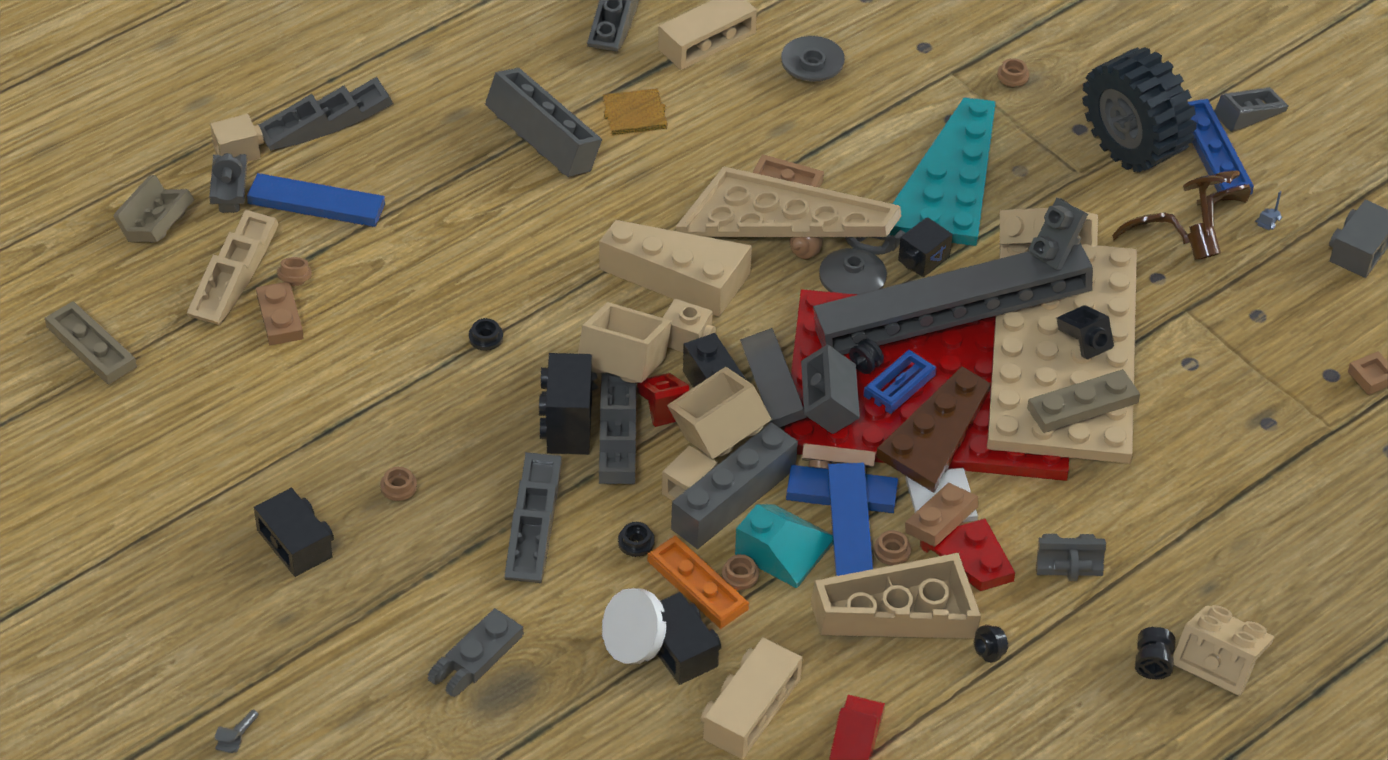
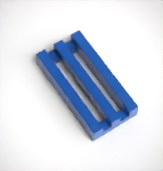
(905, 384)

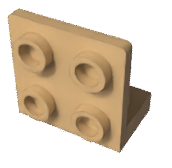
(1221, 648)

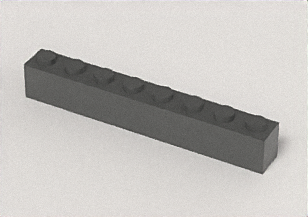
(950, 299)

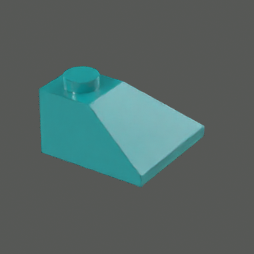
(781, 543)

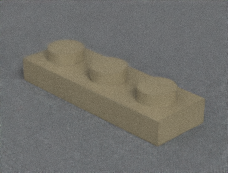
(90, 342)
(1083, 401)

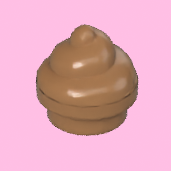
(806, 246)

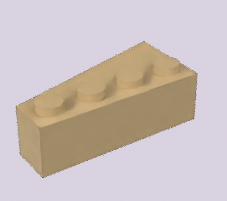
(676, 263)
(899, 601)

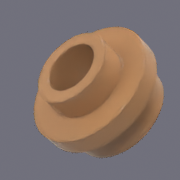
(1013, 73)
(294, 270)
(398, 484)
(891, 541)
(740, 565)

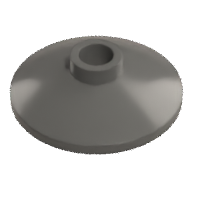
(812, 58)
(852, 271)

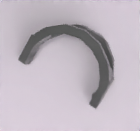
(890, 243)

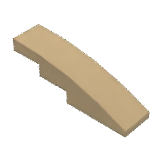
(233, 268)

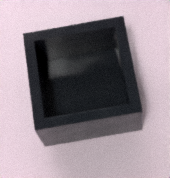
(566, 403)

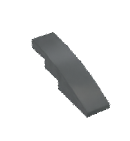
(332, 113)
(773, 378)
(617, 430)
(533, 518)

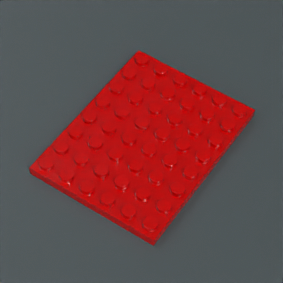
(948, 350)

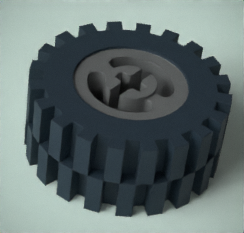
(1139, 109)

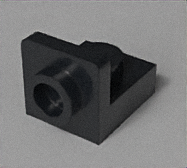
(1090, 329)

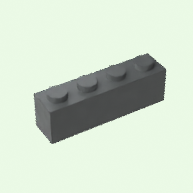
(543, 122)
(733, 485)

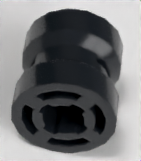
(1155, 653)

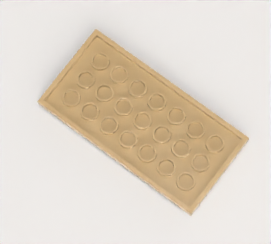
(1038, 359)

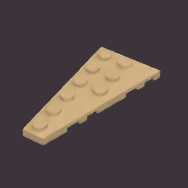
(765, 206)

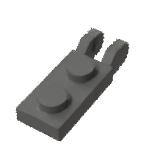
(477, 652)

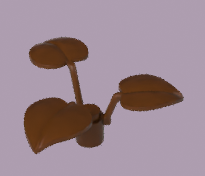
(1202, 235)

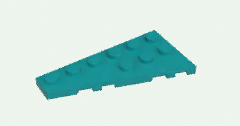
(951, 175)

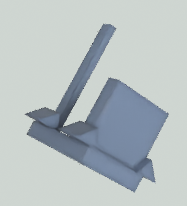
(1269, 216)

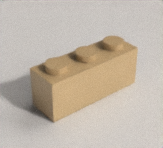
(706, 31)
(751, 697)

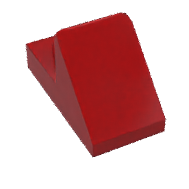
(660, 392)
(857, 729)

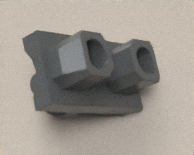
(228, 182)
(1058, 233)
(1070, 556)

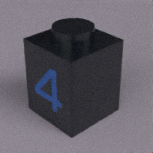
(925, 247)

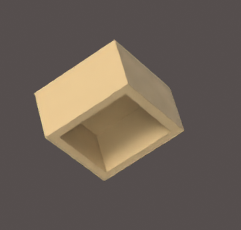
(625, 342)
(720, 413)

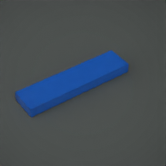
(1215, 147)
(316, 200)
(849, 518)

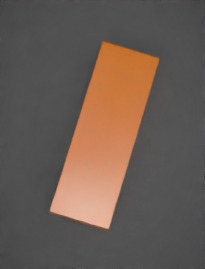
(698, 582)

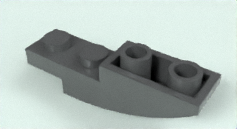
(611, 24)

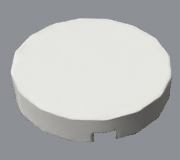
(633, 626)

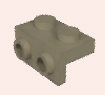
(151, 211)

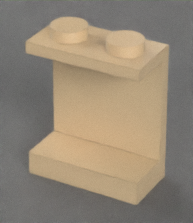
(1023, 225)

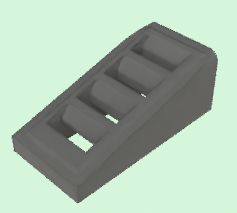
(1246, 107)

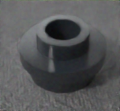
(485, 334)
(636, 532)
(990, 643)

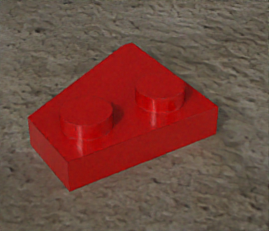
(979, 552)

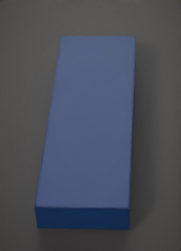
(812, 486)

